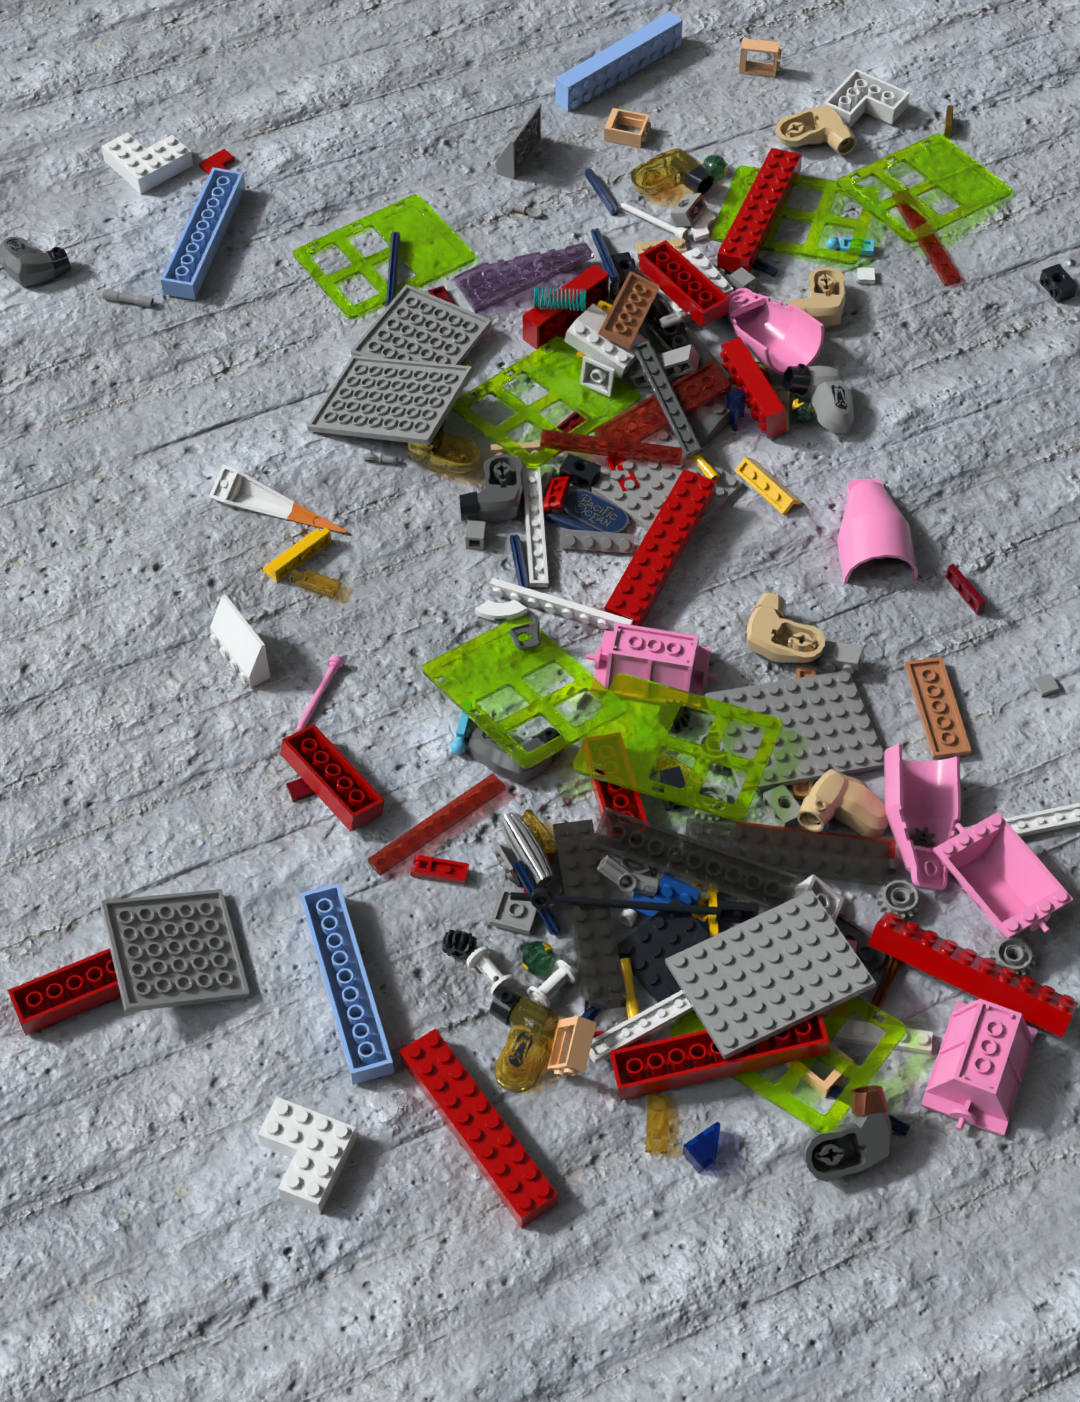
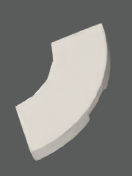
(699, 229)
(507, 610)

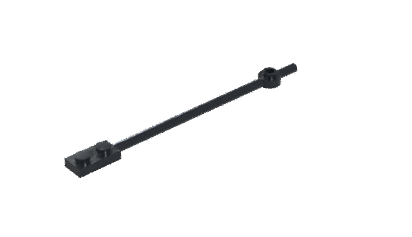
(725, 911)

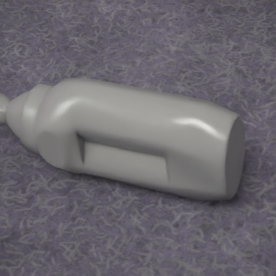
(673, 319)

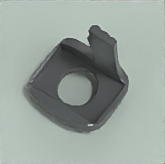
(532, 629)

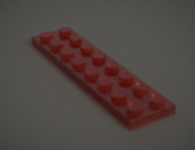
(648, 417)

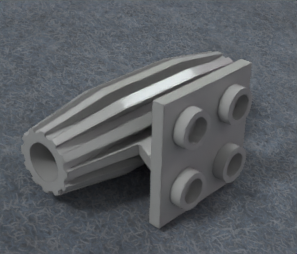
(522, 846)

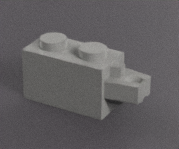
(841, 657)

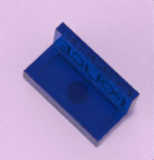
(736, 403)

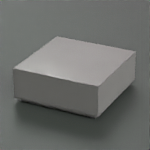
(1046, 685)

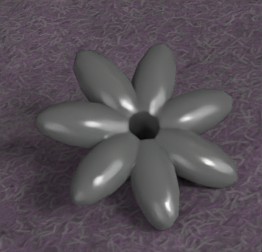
(923, 838)

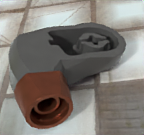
(853, 1144)

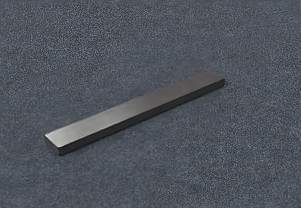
(667, 399)

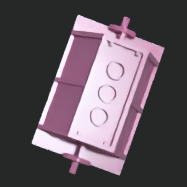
(654, 656)
(1003, 876)
(980, 1066)

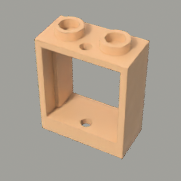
(759, 68)
(628, 119)
(571, 1046)
(824, 1087)

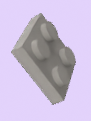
(513, 914)

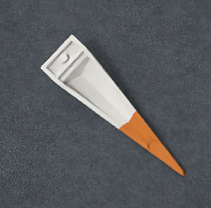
(246, 493)

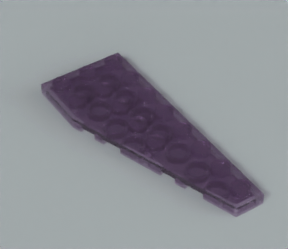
(498, 281)

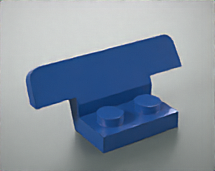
(667, 891)

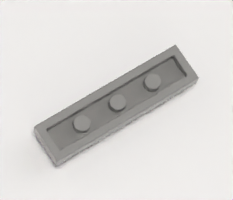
(597, 541)

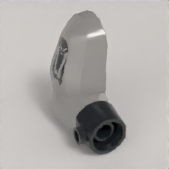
(827, 393)

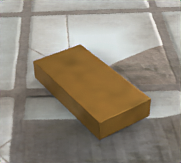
(948, 121)

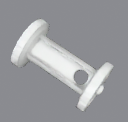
(481, 959)
(553, 983)

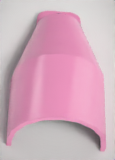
(774, 332)
(873, 528)
(921, 797)

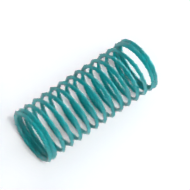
(582, 299)

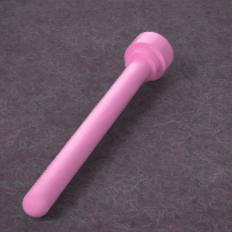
(335, 663)

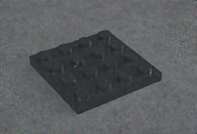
(654, 942)

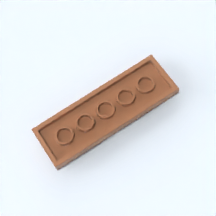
(629, 310)
(937, 708)

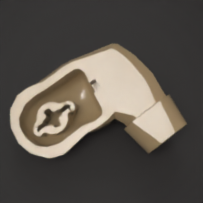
(814, 127)
(825, 298)
(779, 637)
(846, 801)

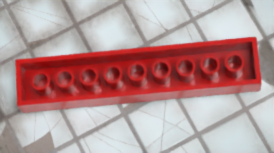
(759, 210)
(662, 547)
(973, 973)
(696, 1059)
(479, 1128)

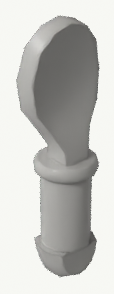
(532, 212)
(382, 459)

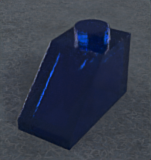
(703, 1148)

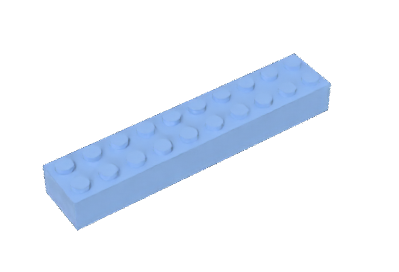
(618, 61)
(203, 233)
(346, 984)

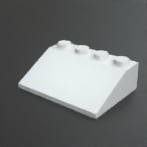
(585, 338)
(239, 643)

